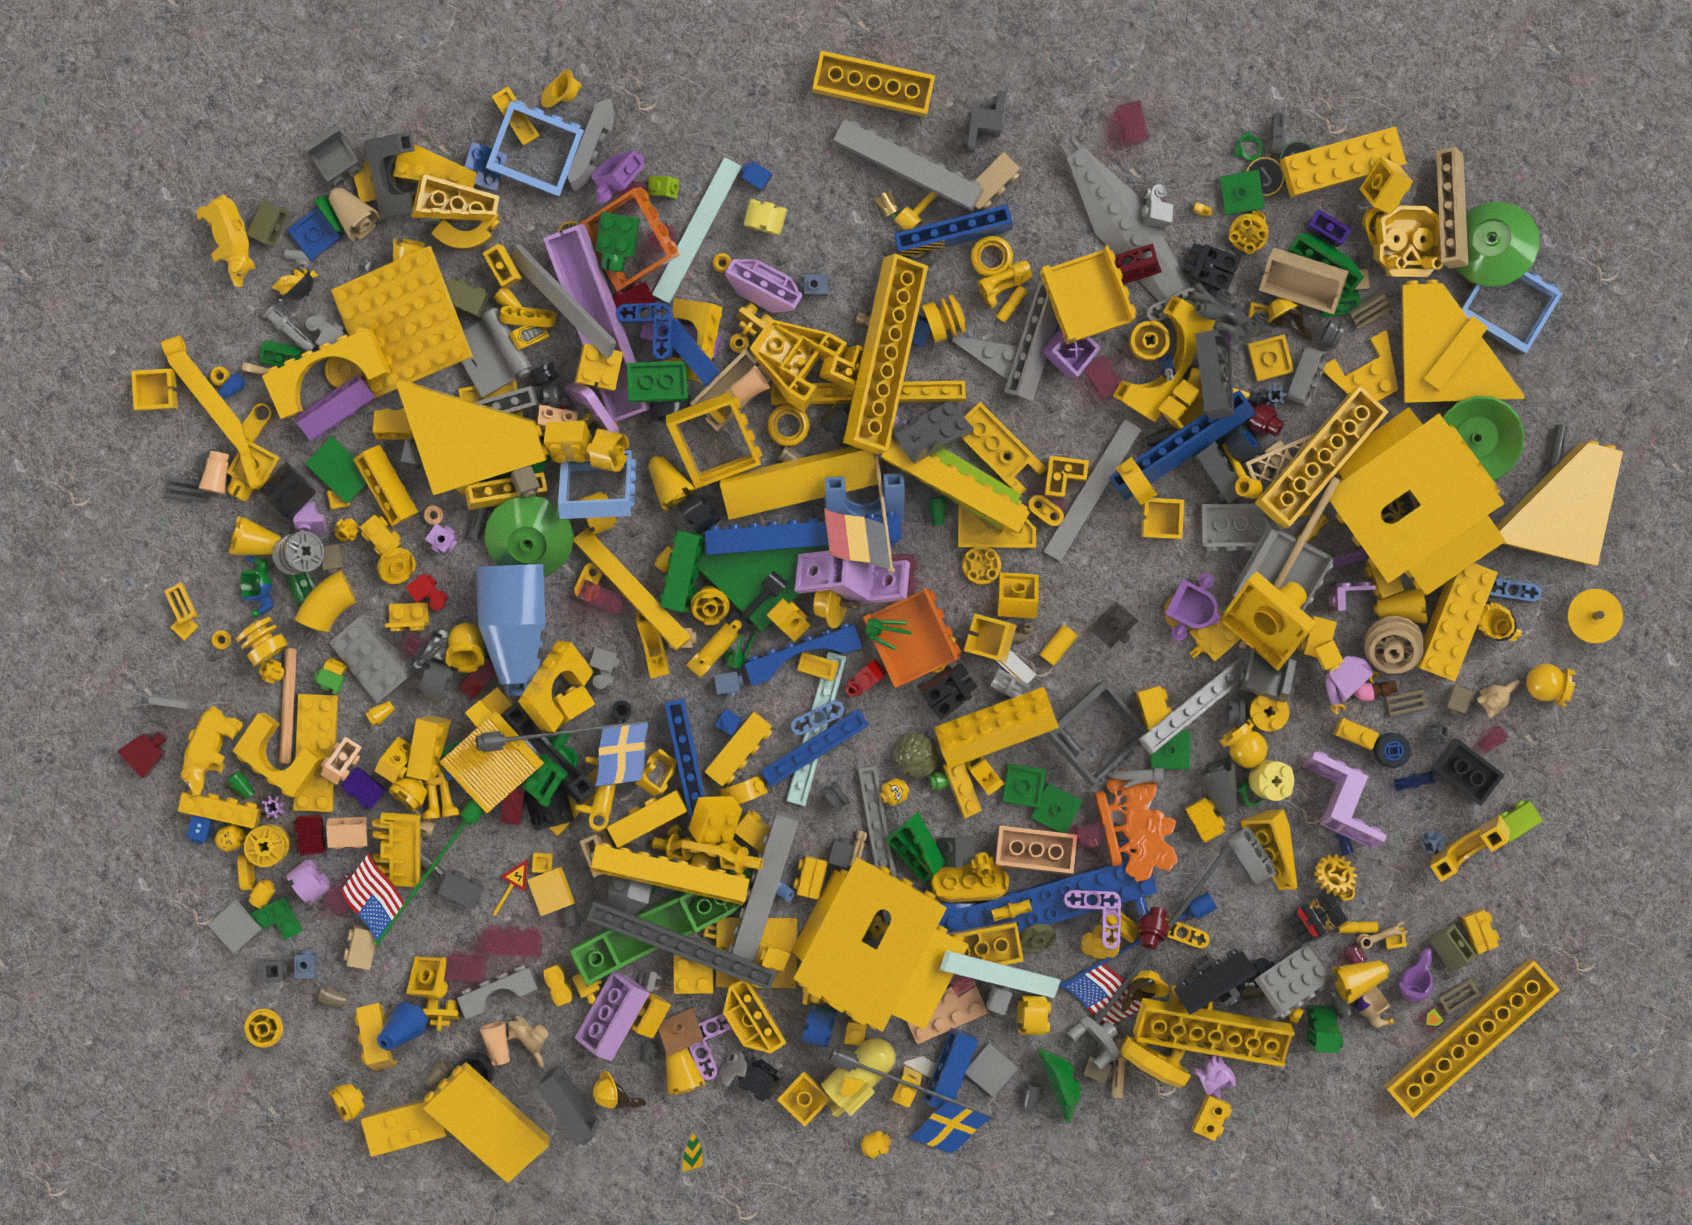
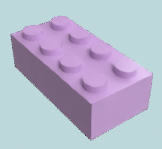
(612, 1015)

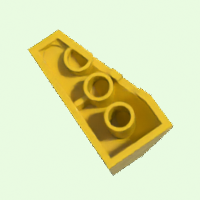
(1275, 837)

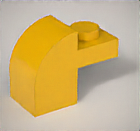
(1136, 481)
(984, 774)
(746, 790)
(772, 957)

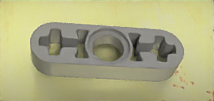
(1157, 306)

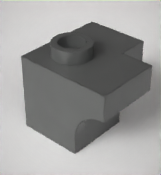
(956, 849)

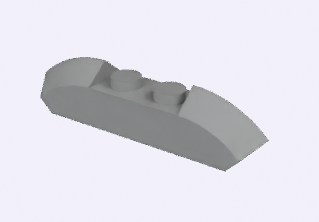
(600, 121)

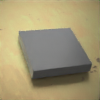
(172, 701)
(234, 926)
(991, 1069)

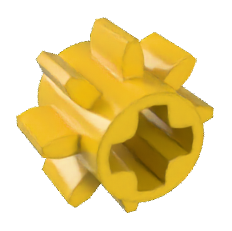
(346, 530)
(271, 671)
(982, 864)

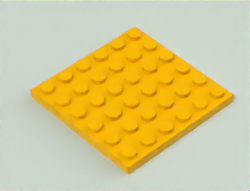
(409, 317)

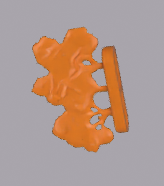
(1142, 828)

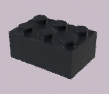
(1467, 771)

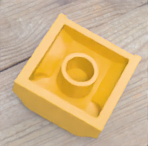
(428, 978)
(804, 1098)

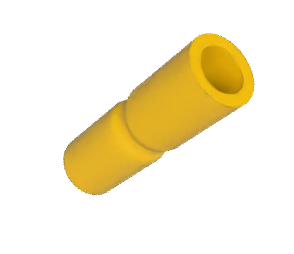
(1013, 301)
(1361, 927)

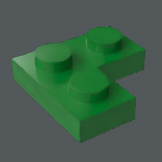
(281, 914)

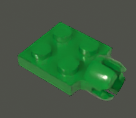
(616, 240)

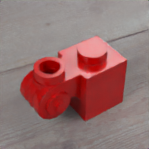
(424, 587)
(865, 678)

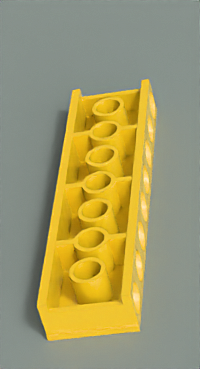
(796, 481)
(993, 943)
(1213, 1030)

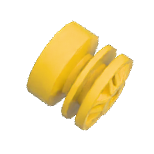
(944, 318)
(261, 641)
(278, 845)

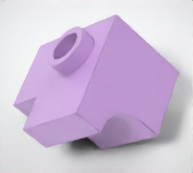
(309, 520)

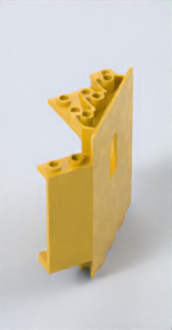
(1447, 480)
(870, 983)

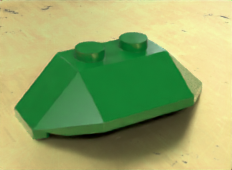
(1321, 251)
(1062, 1081)

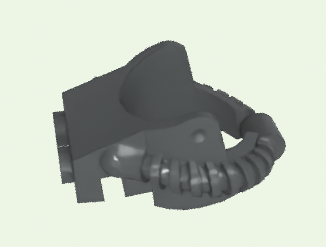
(433, 649)

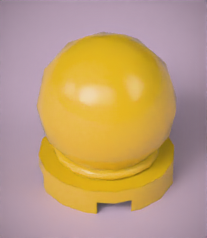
(465, 648)
(1548, 683)
(1245, 746)

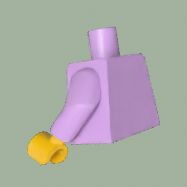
(1347, 679)

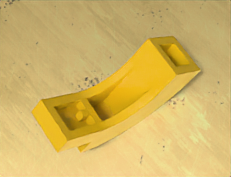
(465, 239)
(653, 647)

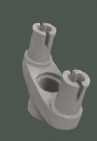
(1102, 1034)

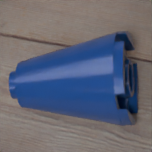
(402, 1026)

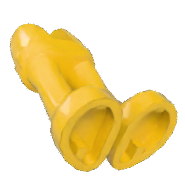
(1014, 276)
(448, 808)

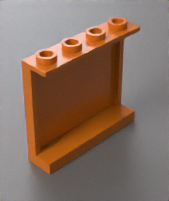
(927, 646)

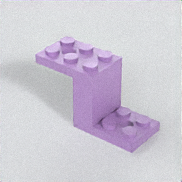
(851, 579)
(1344, 799)

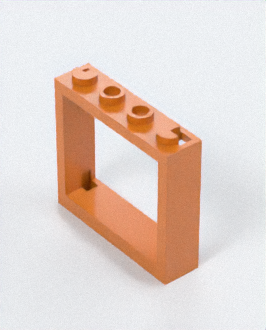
(618, 278)

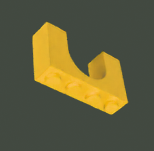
(706, 320)
(538, 695)
(252, 750)
(1490, 834)

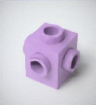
(435, 536)

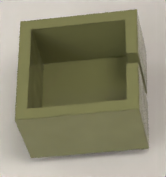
(465, 298)

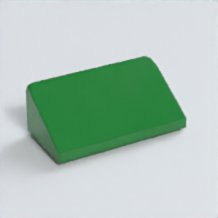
(327, 210)
(1347, 303)
(277, 353)
(300, 586)

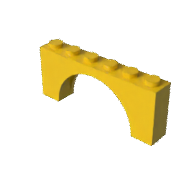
(286, 382)
(1149, 396)

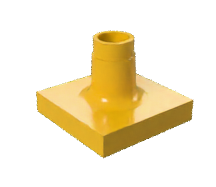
(1269, 618)

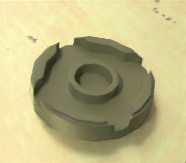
(1037, 938)

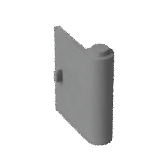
(494, 355)

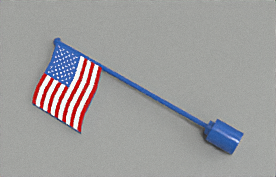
(1099, 983)

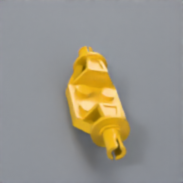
(730, 853)

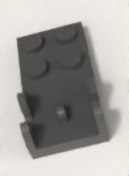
(931, 431)

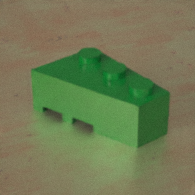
(916, 847)
(1323, 1030)

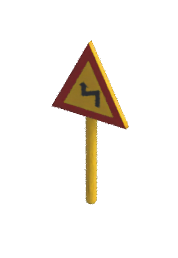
(516, 877)

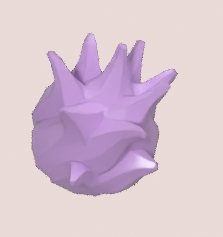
(1215, 1076)

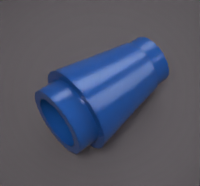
(232, 386)

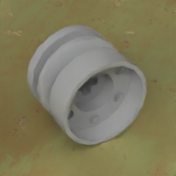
(298, 553)

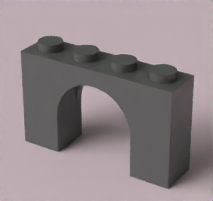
(381, 155)

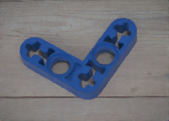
(658, 322)

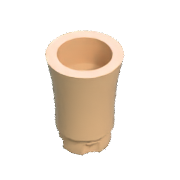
(749, 385)
(215, 473)
(496, 1042)

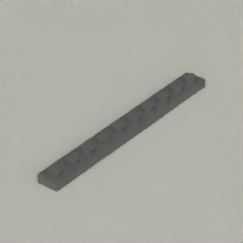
(681, 945)

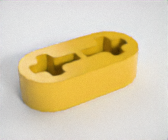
(246, 873)

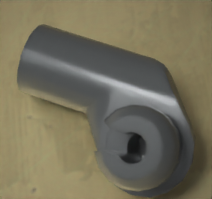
(928, 259)

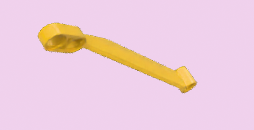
(214, 404)

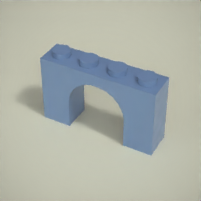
(893, 497)

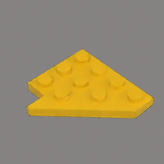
(979, 533)

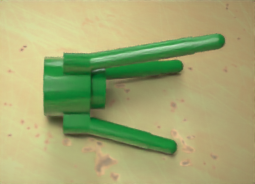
(875, 627)
(736, 658)

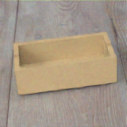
(1303, 280)
(722, 382)

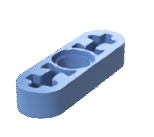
(1525, 597)
(806, 728)

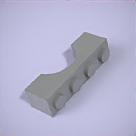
(521, 982)

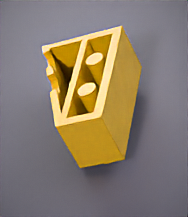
(427, 747)
(370, 1022)

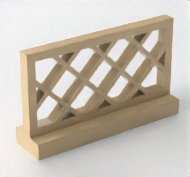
(1252, 474)

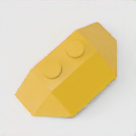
(752, 1018)

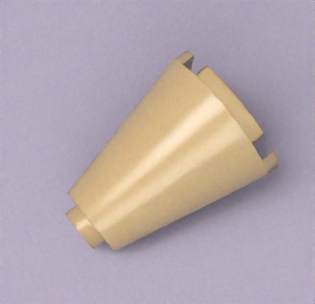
(354, 214)

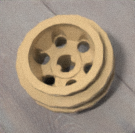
(1405, 655)

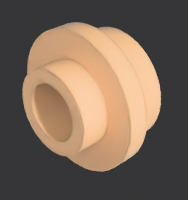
(429, 510)

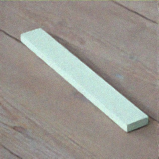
(697, 230)
(825, 693)
(999, 974)

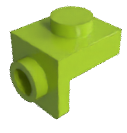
(663, 186)

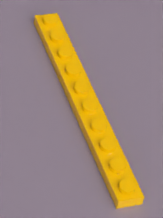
(911, 392)

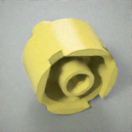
(765, 217)
(1272, 780)

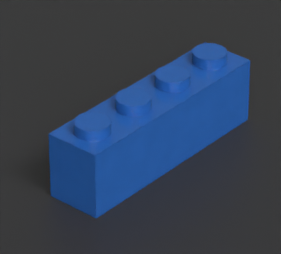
(951, 1066)

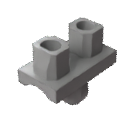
(1009, 684)

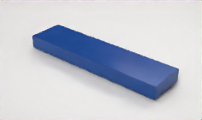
(693, 353)

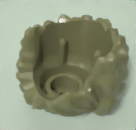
(916, 755)

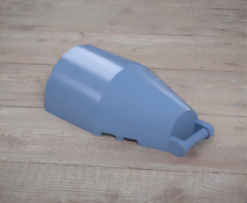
(512, 620)

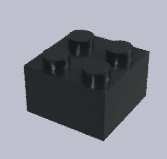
(287, 491)

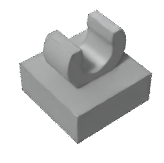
(647, 980)

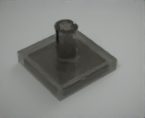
(1113, 625)

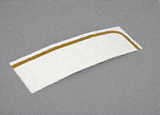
(1018, 668)

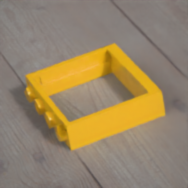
(727, 469)

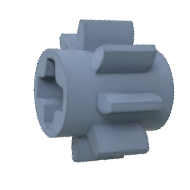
(1280, 395)
(1433, 842)

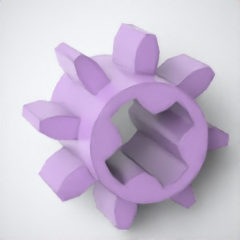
(267, 808)

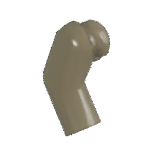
(1024, 633)

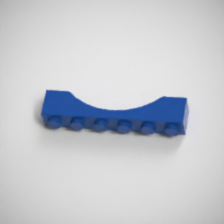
(763, 668)

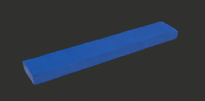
(814, 748)

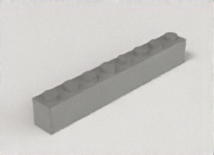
(908, 165)
(765, 885)

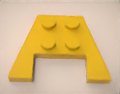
(1375, 377)

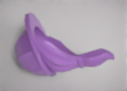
(1417, 980)

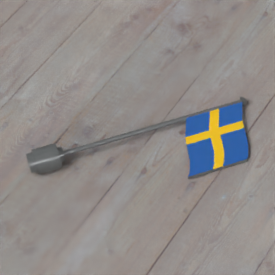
(618, 752)
(946, 1127)

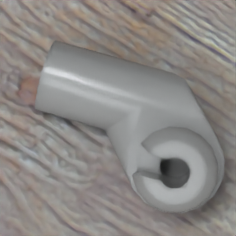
(299, 256)

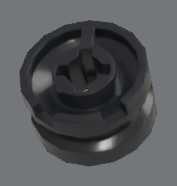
(544, 374)

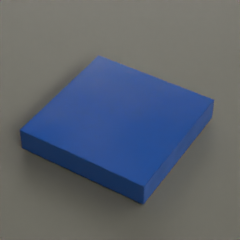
(314, 234)

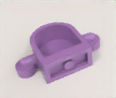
(616, 174)
(1193, 607)

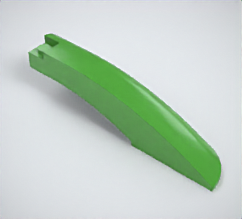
(680, 912)

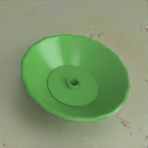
(1511, 252)
(1498, 428)
(529, 520)

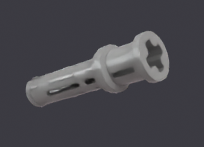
(283, 323)

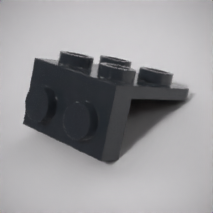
(555, 814)

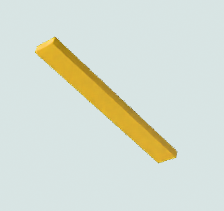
(631, 589)

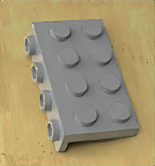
(1233, 526)
(371, 657)
(1293, 981)

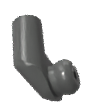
(368, 266)

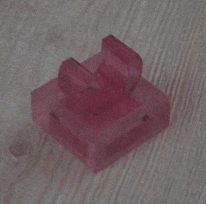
(412, 643)

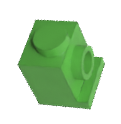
(330, 680)

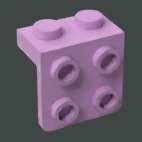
(1337, 595)

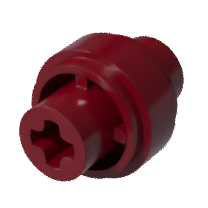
(1265, 421)
(1153, 928)

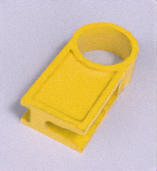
(253, 426)

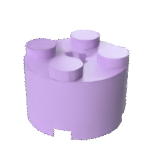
(308, 881)

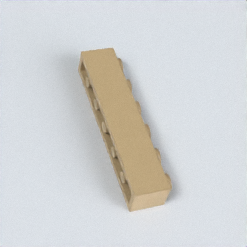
(1452, 207)

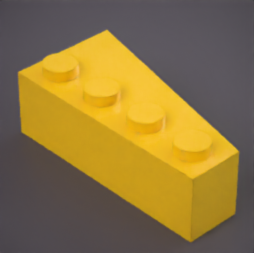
(414, 164)
(450, 200)

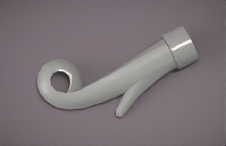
(1136, 776)

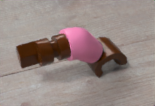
(1369, 691)

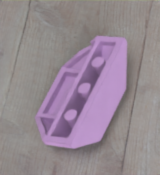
(763, 285)

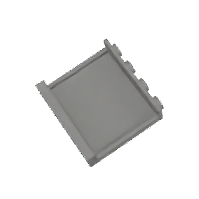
(1273, 553)

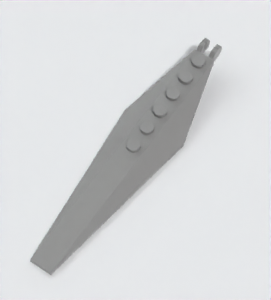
(1118, 220)

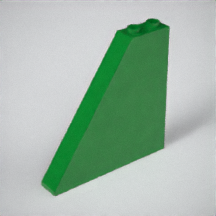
(743, 572)

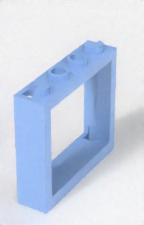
(525, 179)
(1521, 347)
(595, 508)

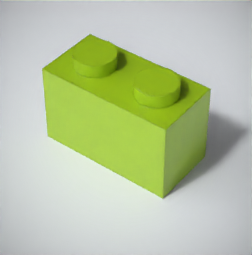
(1520, 818)

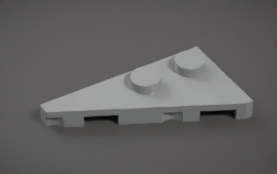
(994, 355)

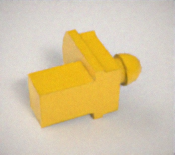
(587, 991)

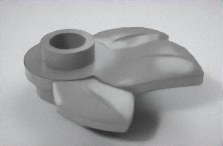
(733, 1066)

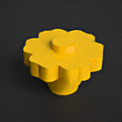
(1092, 944)

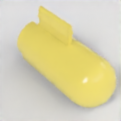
(872, 1053)

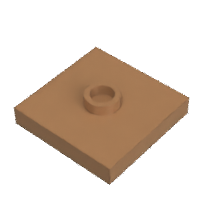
(680, 1032)

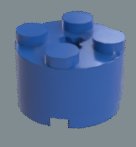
(819, 1025)

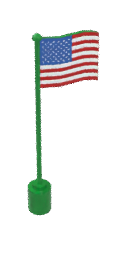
(376, 896)

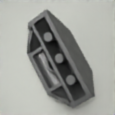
(629, 894)

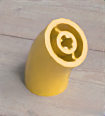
(326, 602)

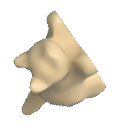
(1496, 697)
(531, 1037)

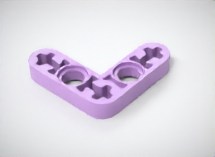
(584, 395)
(1106, 910)
(703, 1044)

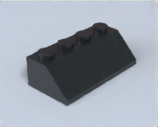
(1215, 980)

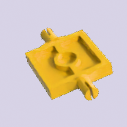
(1213, 639)

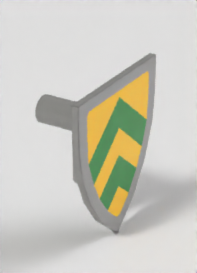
(694, 1155)

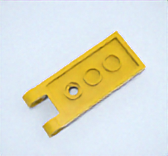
(992, 440)

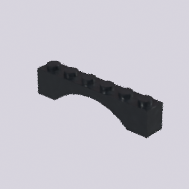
(576, 782)

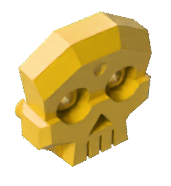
(1408, 225)
(1155, 1063)

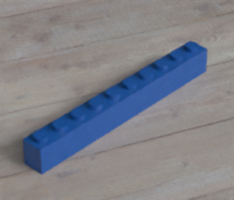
(781, 536)

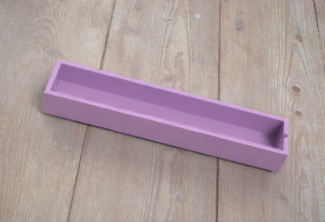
(584, 280)

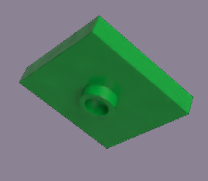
(1242, 192)
(1174, 753)
(1024, 786)
(1057, 809)

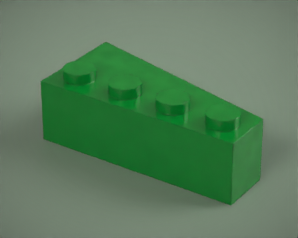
(682, 571)

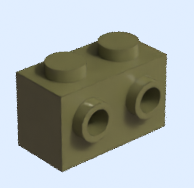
(268, 223)
(1452, 947)

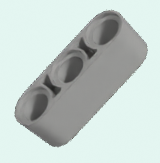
(1307, 376)
(1252, 855)

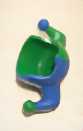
(257, 585)

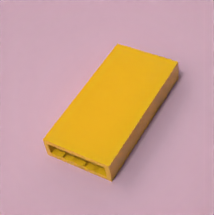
(486, 1122)

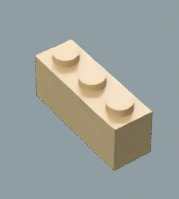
(995, 179)

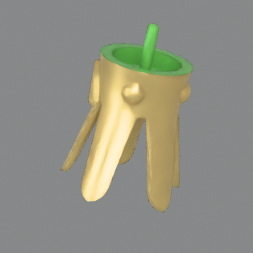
(888, 206)

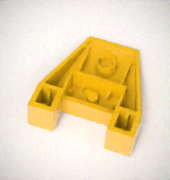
(789, 354)

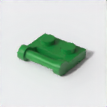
(538, 781)

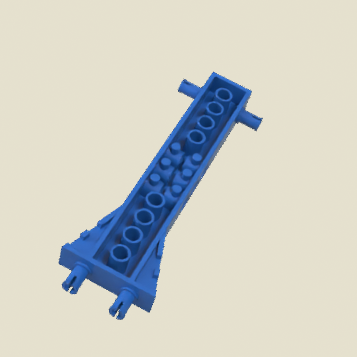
(1048, 897)

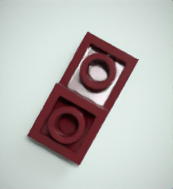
(476, 680)

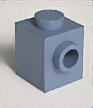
(814, 285)
(728, 683)
(305, 964)

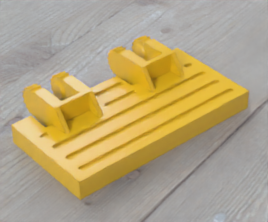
(402, 848)

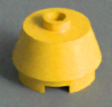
(710, 605)
(409, 792)
(263, 1028)
(347, 1101)

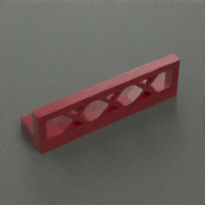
(1139, 267)

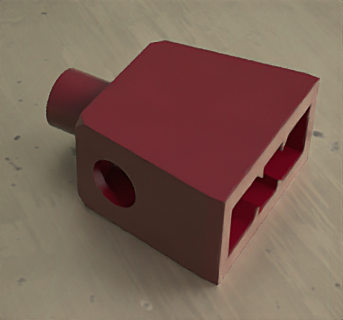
(144, 753)

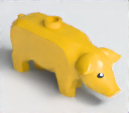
(229, 235)
(204, 747)

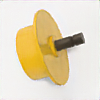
(832, 607)
(1595, 616)

